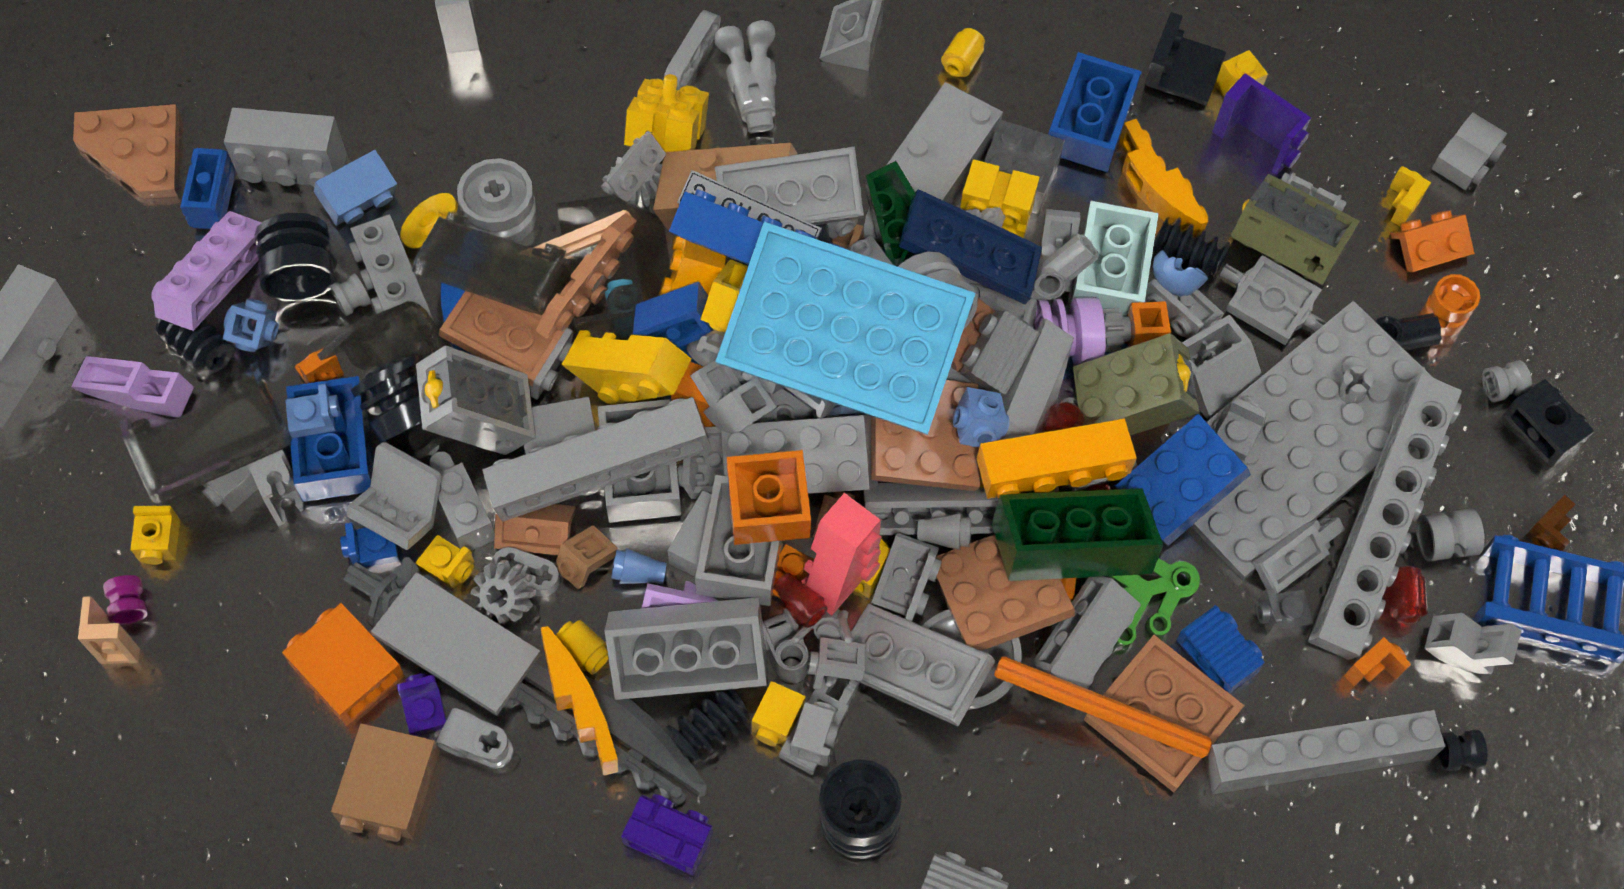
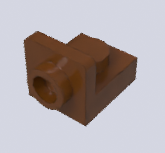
(1547, 529)

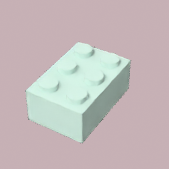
(1125, 254)

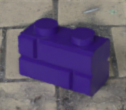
(668, 833)

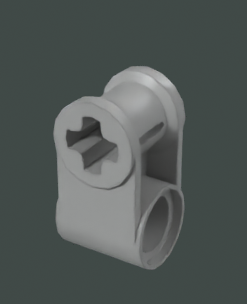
(778, 644)
(469, 738)

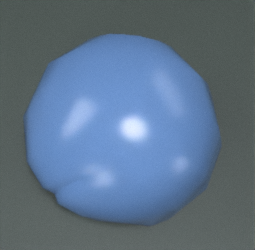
(1174, 278)

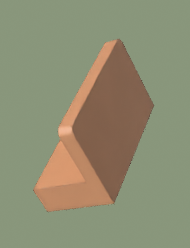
(536, 531)

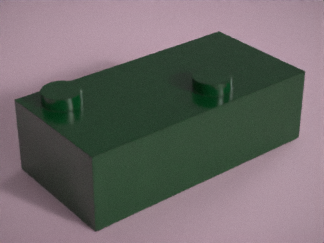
(1076, 534)

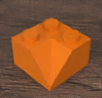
(768, 497)

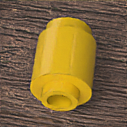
(963, 52)
(584, 645)

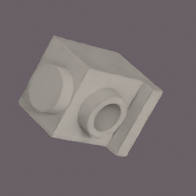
(814, 733)

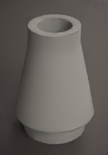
(947, 531)

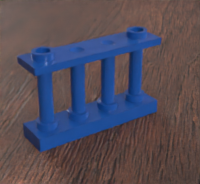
(1535, 623)

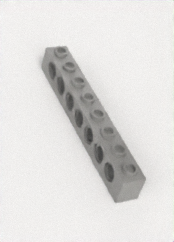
(1331, 629)

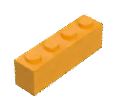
(1056, 459)

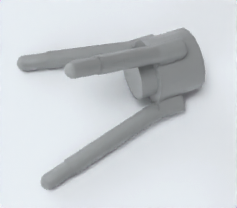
(828, 627)

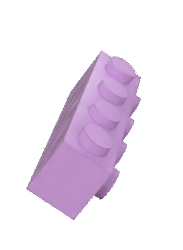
(207, 272)

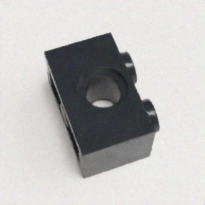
(1550, 441)

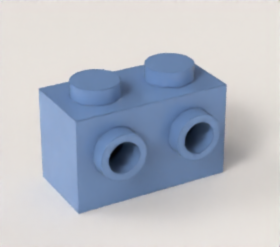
(356, 188)

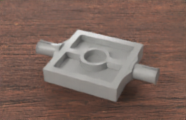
(1273, 299)

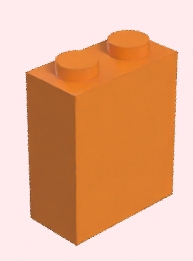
(343, 663)

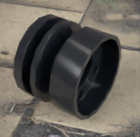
(294, 257)
(395, 394)
(854, 788)

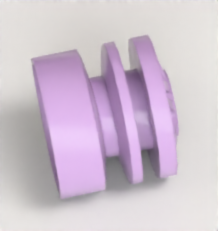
(1083, 322)

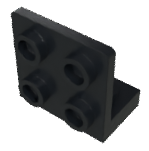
(1183, 64)

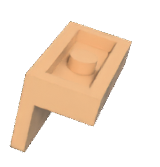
(103, 639)

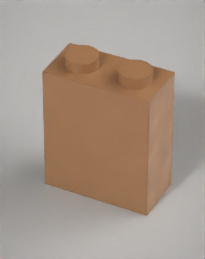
(385, 782)

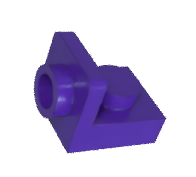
(422, 704)

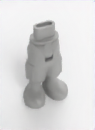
(753, 80)

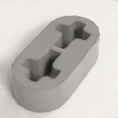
(534, 565)

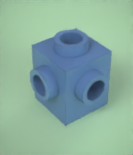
(239, 327)
(980, 417)

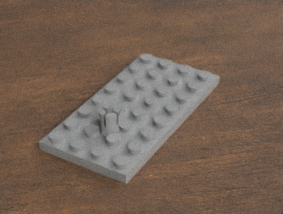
(1320, 437)

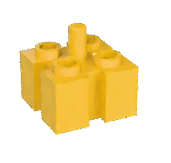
(670, 114)
(1012, 192)

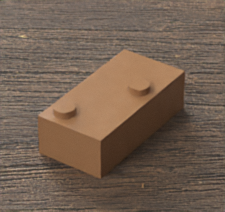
(678, 165)

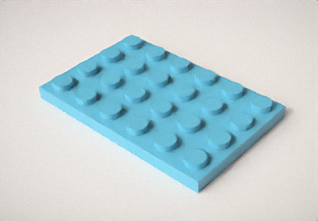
(845, 328)

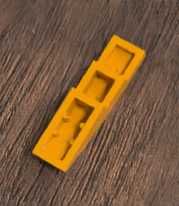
(575, 692)

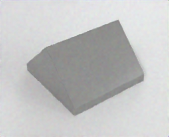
(853, 33)

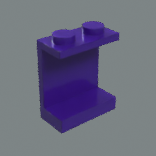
(1265, 116)

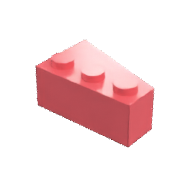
(844, 550)

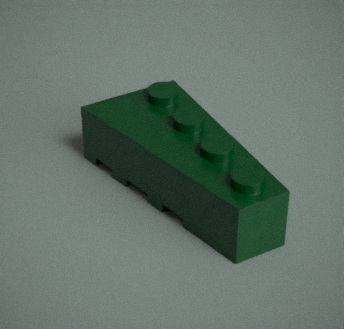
(889, 203)

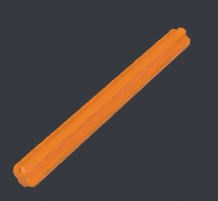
(1102, 707)

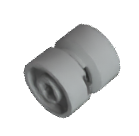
(1443, 535)

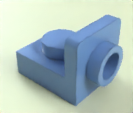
(312, 413)

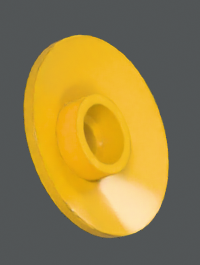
(424, 216)

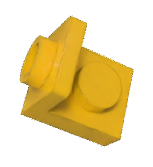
(1411, 190)
(446, 562)

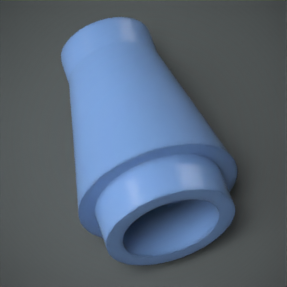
(636, 568)

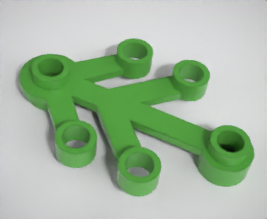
(1143, 591)

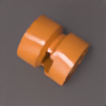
(1452, 302)

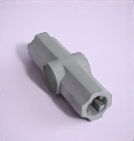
(1064, 265)

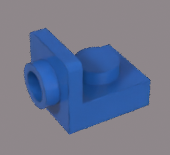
(367, 547)

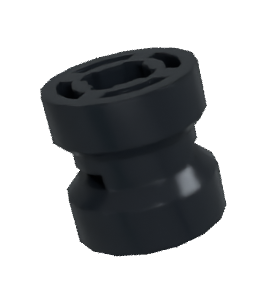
(1464, 750)

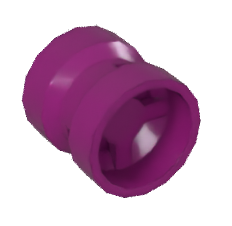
(125, 599)

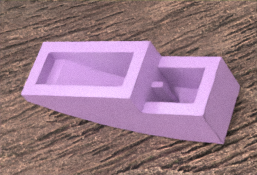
(133, 385)

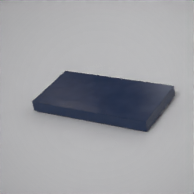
(973, 244)

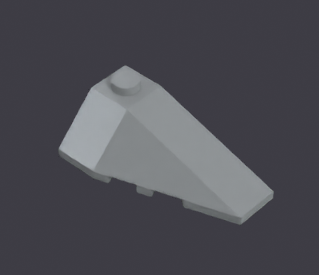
(1037, 381)

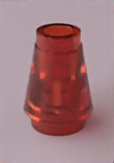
(800, 600)

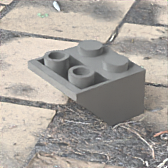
(1221, 364)

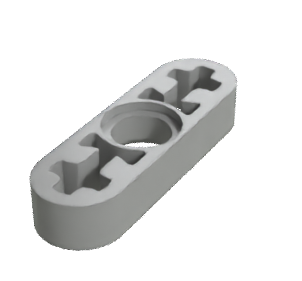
(693, 47)

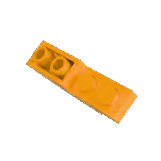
(1159, 189)

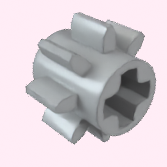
(1116, 329)

